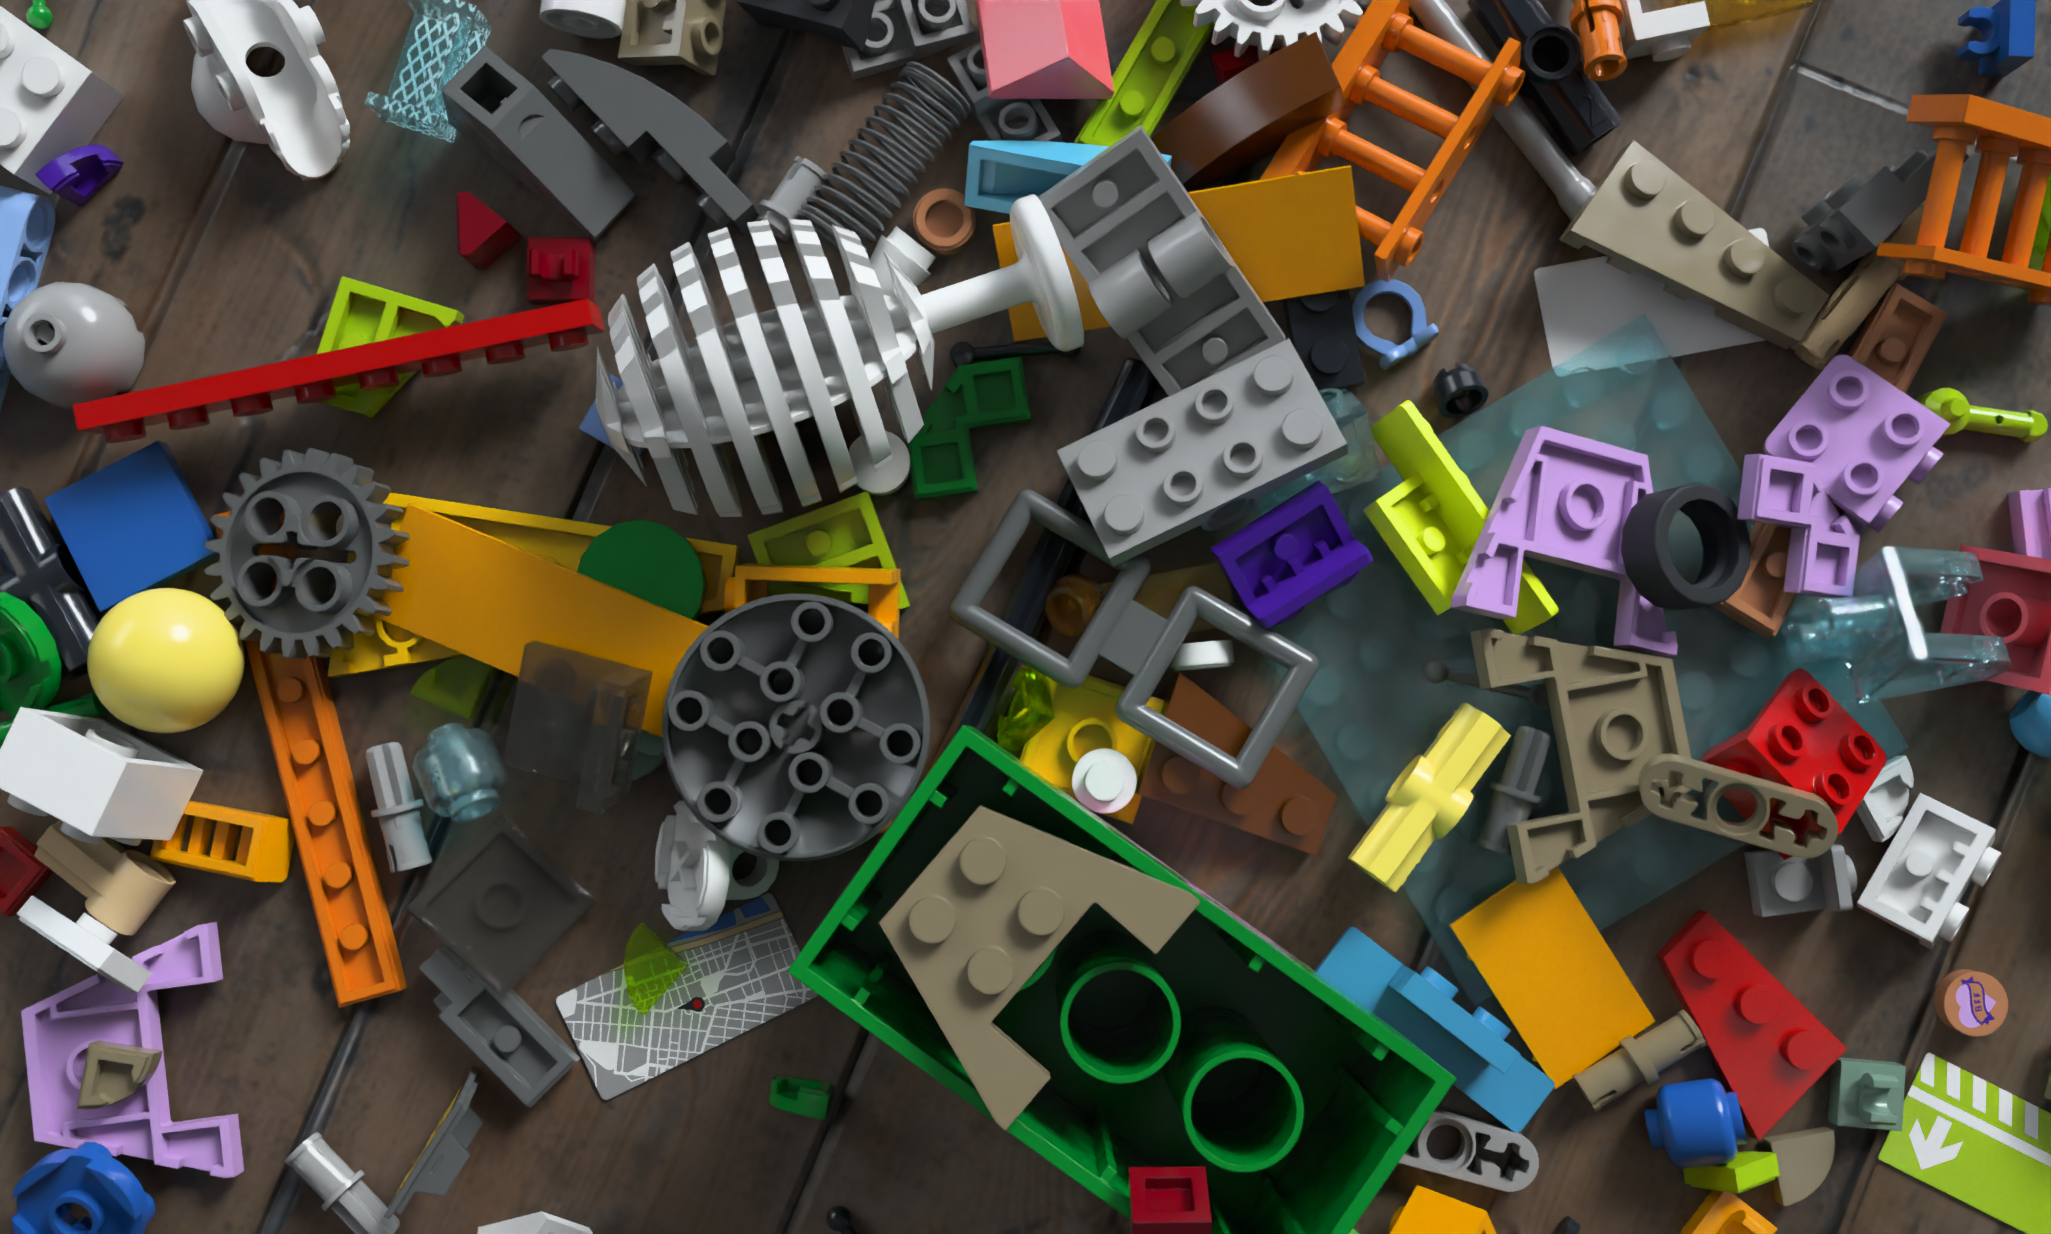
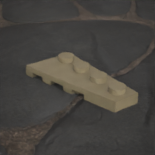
(1673, 233)

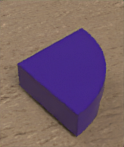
(80, 172)

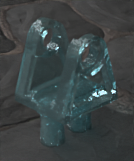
(1883, 638)

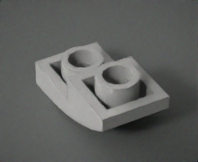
(908, 32)
(1000, 117)

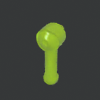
(1955, 409)

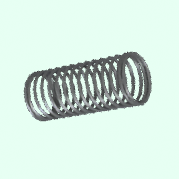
(915, 75)

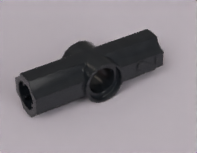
(1565, 97)
(46, 578)

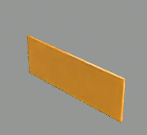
(1282, 232)
(498, 598)

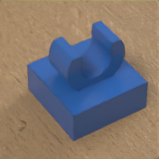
(2005, 36)

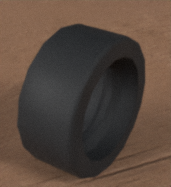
(1723, 541)

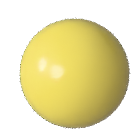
(165, 660)

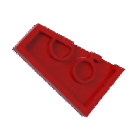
(1752, 1025)

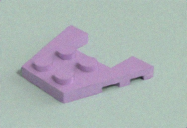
(1567, 508)
(99, 1009)

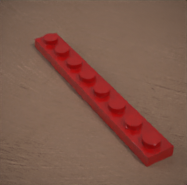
(316, 376)

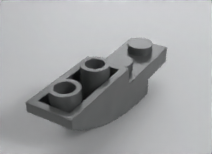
(645, 118)

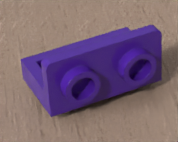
(1291, 556)

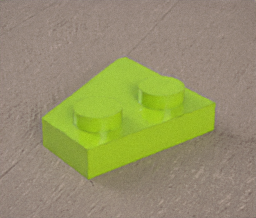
(370, 315)
(829, 536)

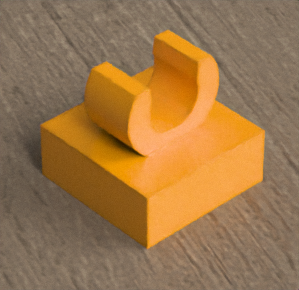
(1726, 1214)

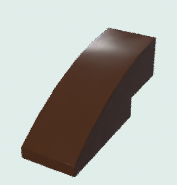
(1252, 113)

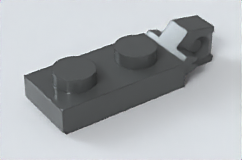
(499, 1029)

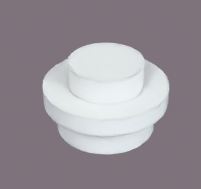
(1104, 780)

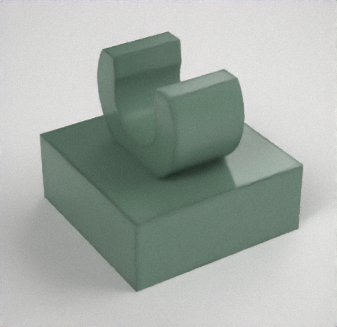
(1866, 1094)

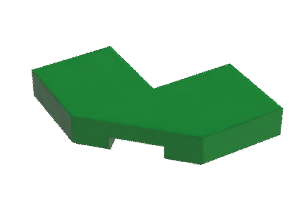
(971, 399)

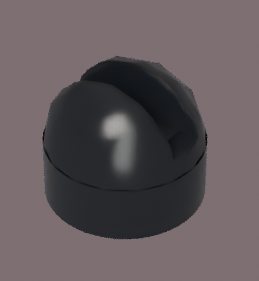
(1459, 391)

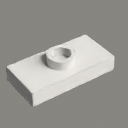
(86, 941)

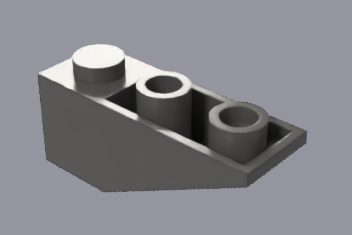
(534, 142)

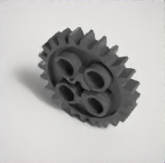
(299, 613)

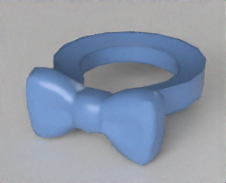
(1419, 331)

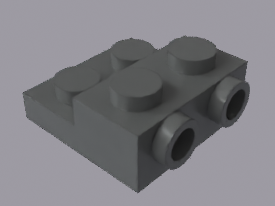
(1862, 213)

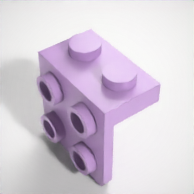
(1860, 438)

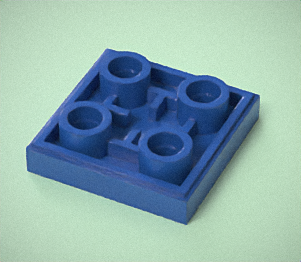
(132, 525)

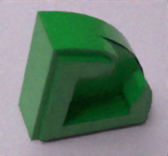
(801, 1096)

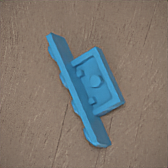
(1425, 1014)

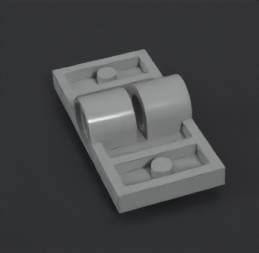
(1157, 265)
(1203, 453)

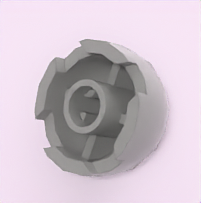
(72, 344)

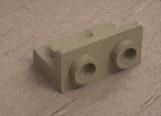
(673, 33)

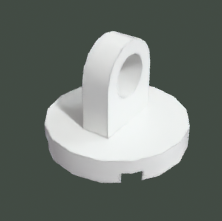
(698, 872)

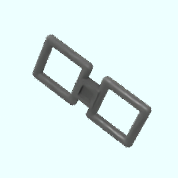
(1134, 641)

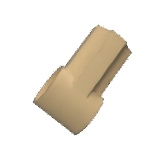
(118, 882)

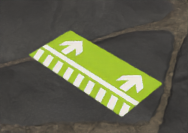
(1976, 1145)

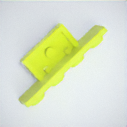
(1437, 518)

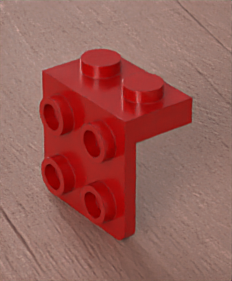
(1805, 744)

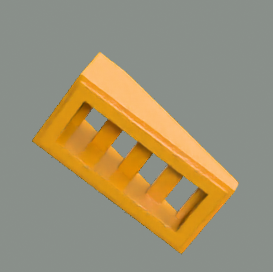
(262, 850)

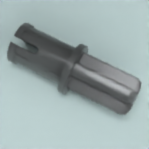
(1515, 792)

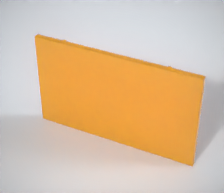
(1552, 974)

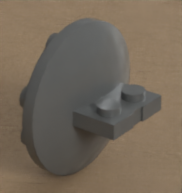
(796, 727)

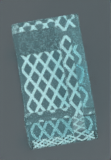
(437, 47)

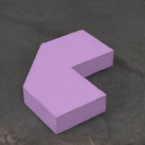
(1821, 541)

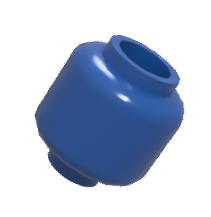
(1696, 1123)

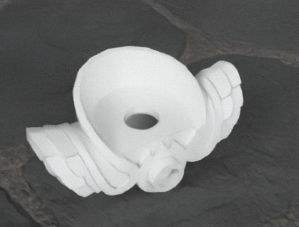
(292, 111)

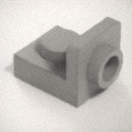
(1800, 883)

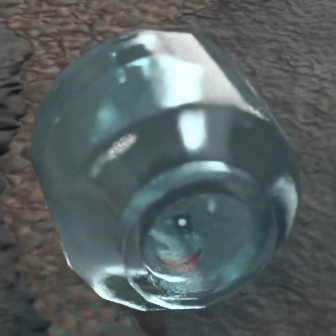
(460, 772)

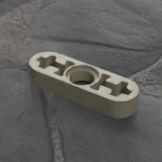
(1780, 838)

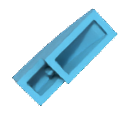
(1014, 169)

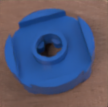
(85, 1178)

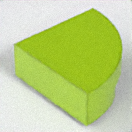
(1743, 1173)

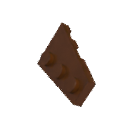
(1278, 805)

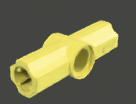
(1429, 796)

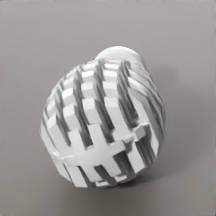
(800, 357)

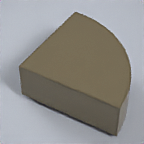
(115, 1073)
(1802, 1162)

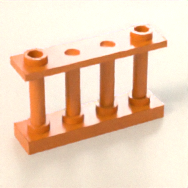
(1383, 29)
(1998, 134)

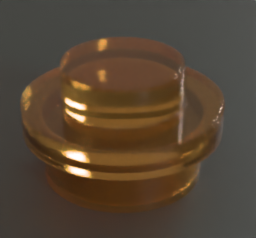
(1073, 604)

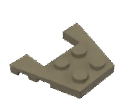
(1607, 719)
(991, 917)

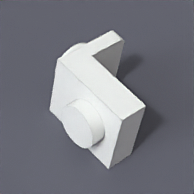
(1661, 32)

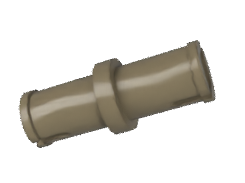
(1639, 1060)

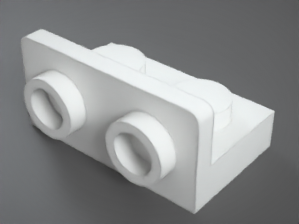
(1930, 871)

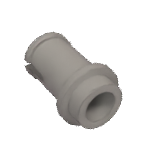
(790, 195)

